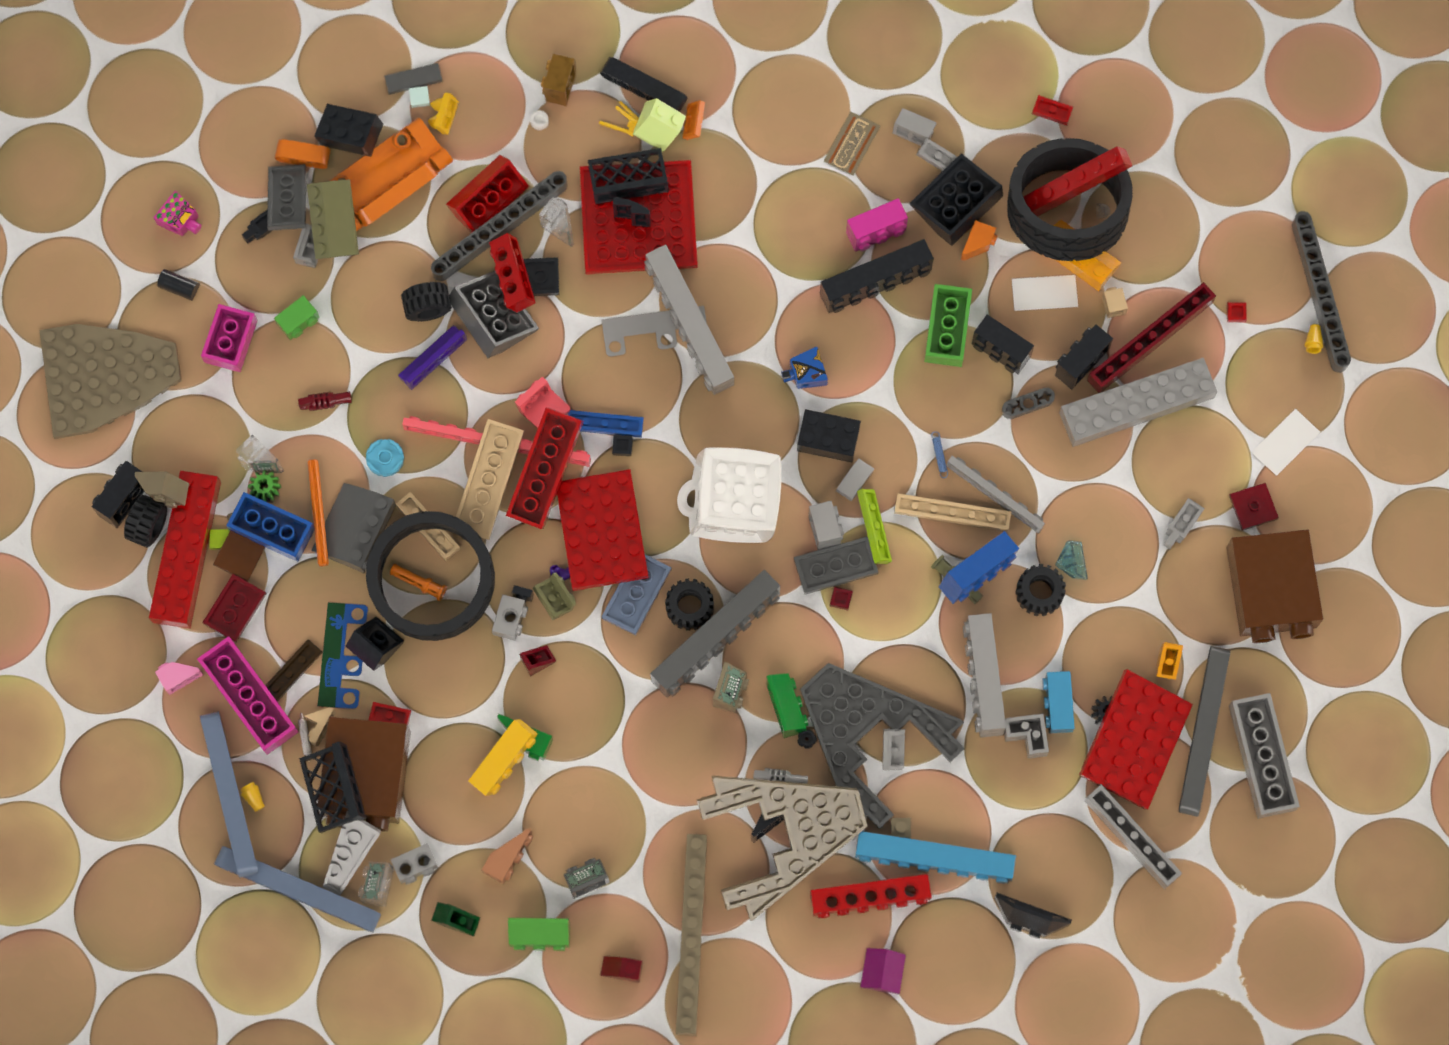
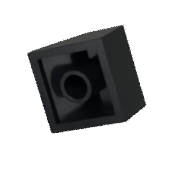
(374, 643)

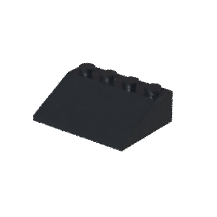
(957, 199)

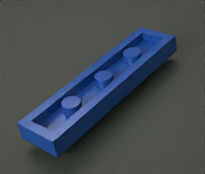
(609, 423)

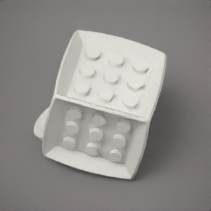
(733, 495)

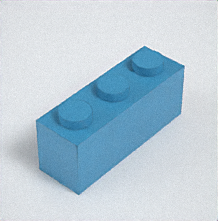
(1058, 702)

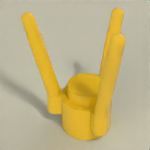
(631, 124)

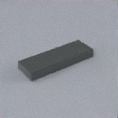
(413, 78)

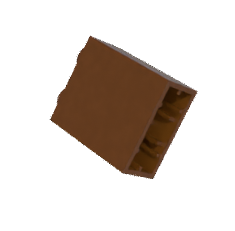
(1274, 585)
(379, 765)

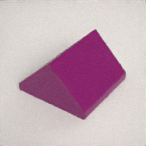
(883, 970)

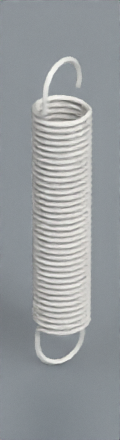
(304, 736)

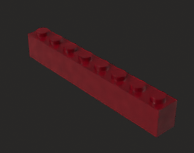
(1151, 338)

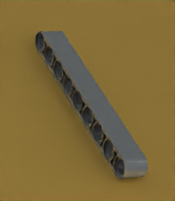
(502, 217)
(1321, 300)
(1204, 731)

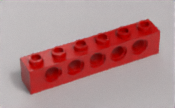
(918, 882)

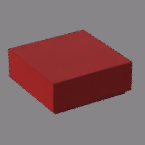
(1236, 312)

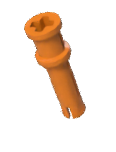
(426, 585)

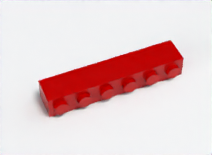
(1078, 180)

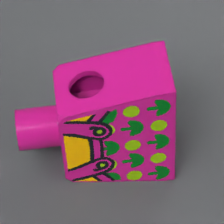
(177, 216)

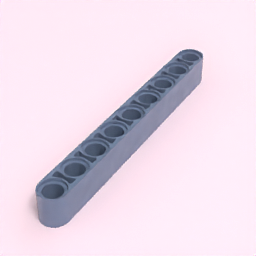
(229, 794)
(304, 892)

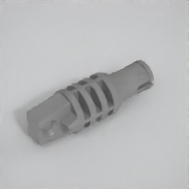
(779, 775)

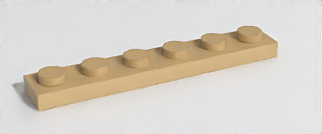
(952, 512)

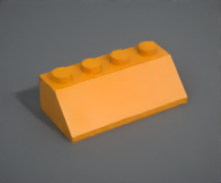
(1094, 270)

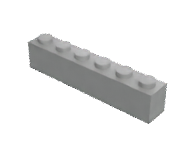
(1133, 837)

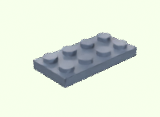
(635, 598)

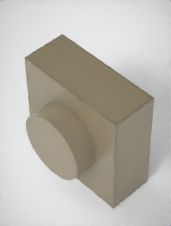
(901, 827)

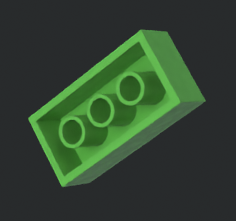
(948, 325)

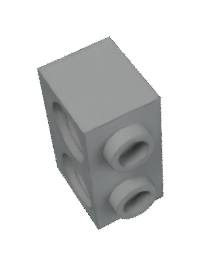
(412, 858)

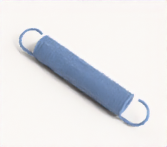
(939, 454)

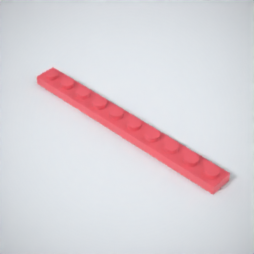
(471, 436)

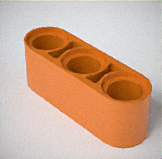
(302, 153)

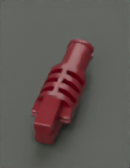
(324, 400)

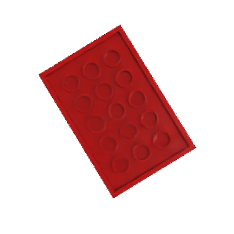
(601, 530)
(1136, 739)

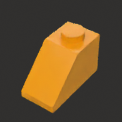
(1169, 660)

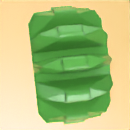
(270, 480)

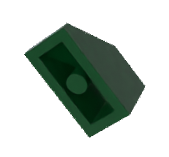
(455, 919)

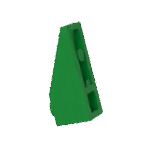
(540, 747)

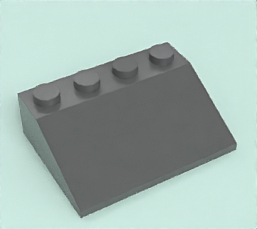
(487, 318)
(355, 525)

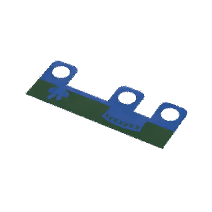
(333, 656)

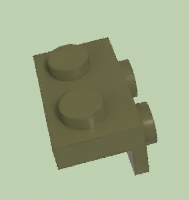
(555, 596)

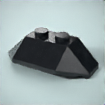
(1029, 918)

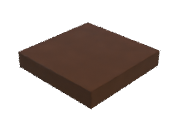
(239, 555)

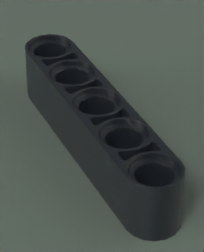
(642, 84)

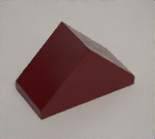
(537, 659)

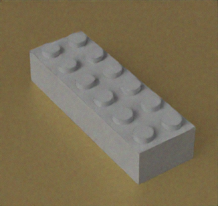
(985, 675)
(1264, 755)

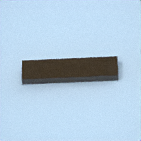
(293, 669)

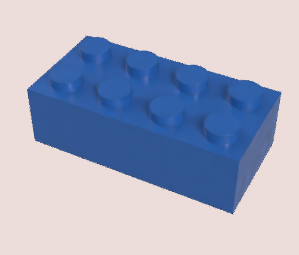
(271, 526)
(979, 567)

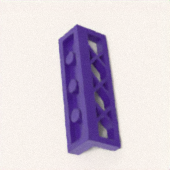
(432, 357)

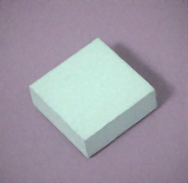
(419, 96)

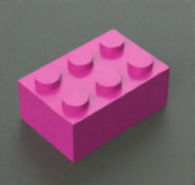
(877, 225)
(229, 338)

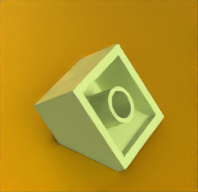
(658, 124)

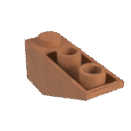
(503, 859)

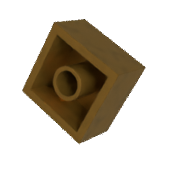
(559, 79)

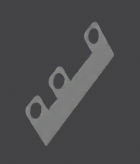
(659, 322)

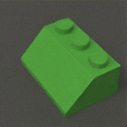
(539, 933)

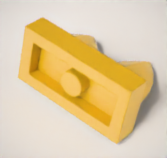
(446, 111)

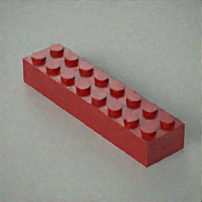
(185, 552)

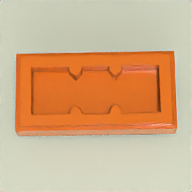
(693, 120)

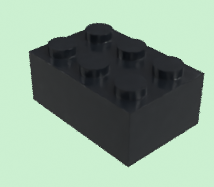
(349, 130)
(1002, 344)
(1083, 356)
(828, 435)
(118, 495)

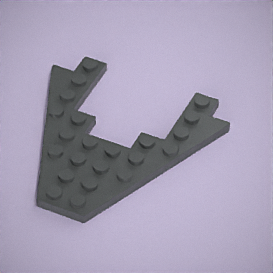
(849, 707)

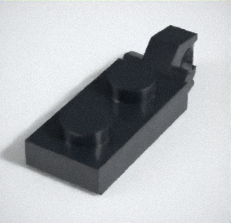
(257, 228)

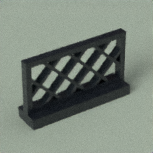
(629, 188)
(348, 783)

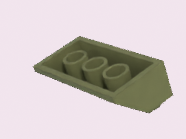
(332, 219)

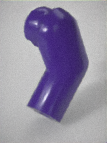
(564, 573)

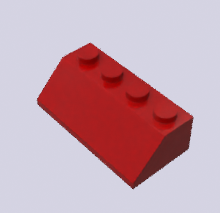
(487, 193)

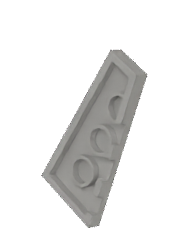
(351, 848)

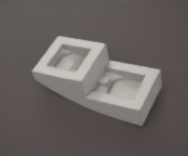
(854, 479)

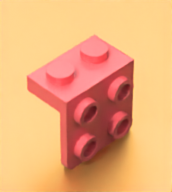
(536, 399)

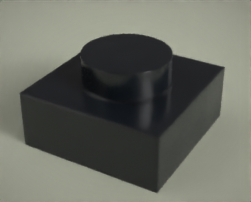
(622, 445)
(522, 593)

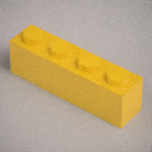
(503, 757)

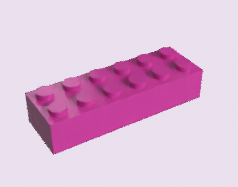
(248, 695)

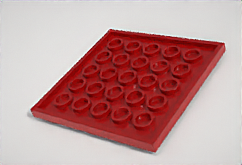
(616, 245)

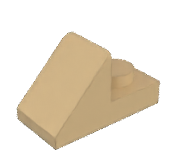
(321, 720)

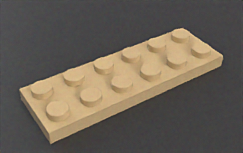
(489, 476)

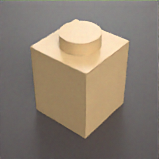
(1114, 302)

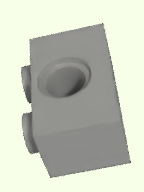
(507, 606)

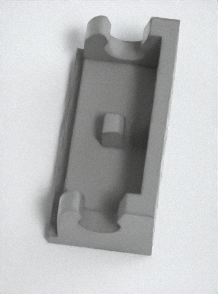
(913, 127)
(304, 250)
(893, 749)

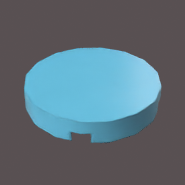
(384, 457)

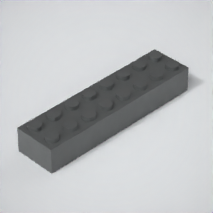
(716, 634)

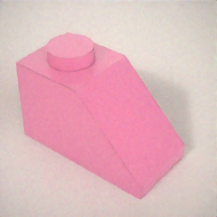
(176, 676)

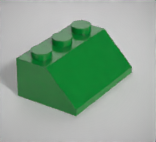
(786, 704)

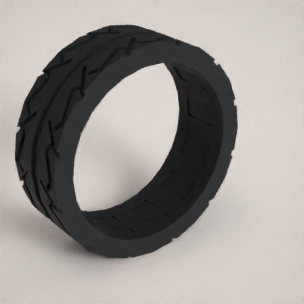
(1055, 241)
(391, 537)

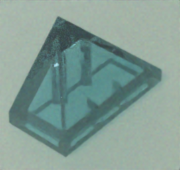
(1072, 560)

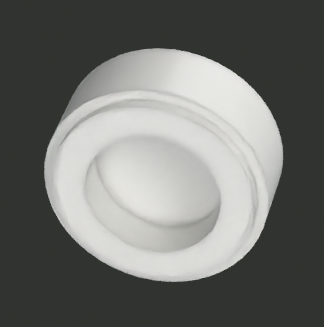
(539, 120)

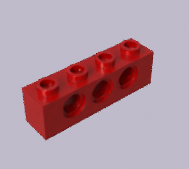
(511, 273)

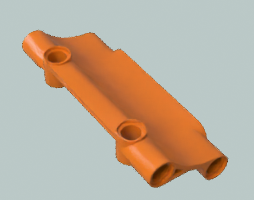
(394, 172)

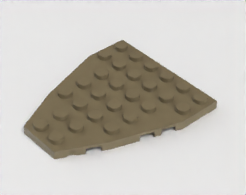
(102, 375)

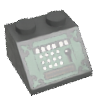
(586, 878)

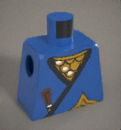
(806, 370)

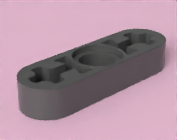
(1042, 403)

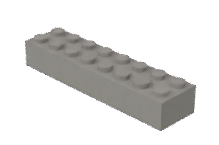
(690, 320)
(1138, 402)

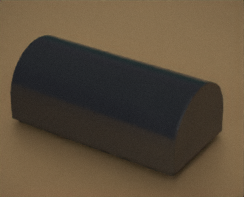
(177, 284)

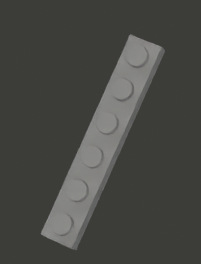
(1003, 498)

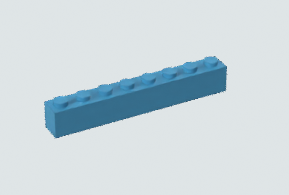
(935, 856)

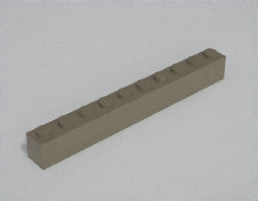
(691, 935)

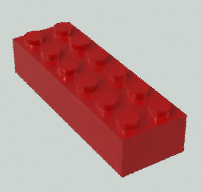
(544, 468)

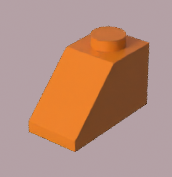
(979, 240)

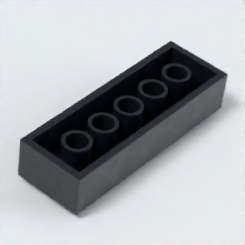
(876, 276)

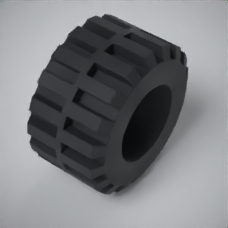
(426, 301)
(145, 521)
(1046, 575)
(684, 589)

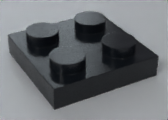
(543, 275)

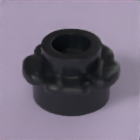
(806, 734)

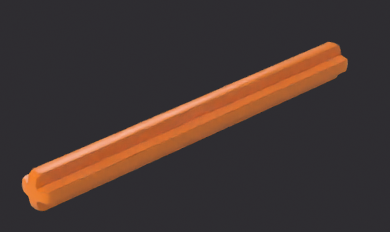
(318, 514)

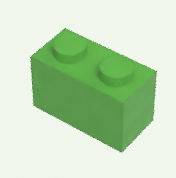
(297, 318)

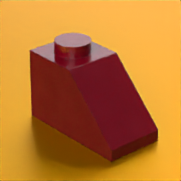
(621, 968)

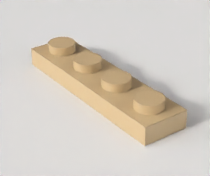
(436, 537)

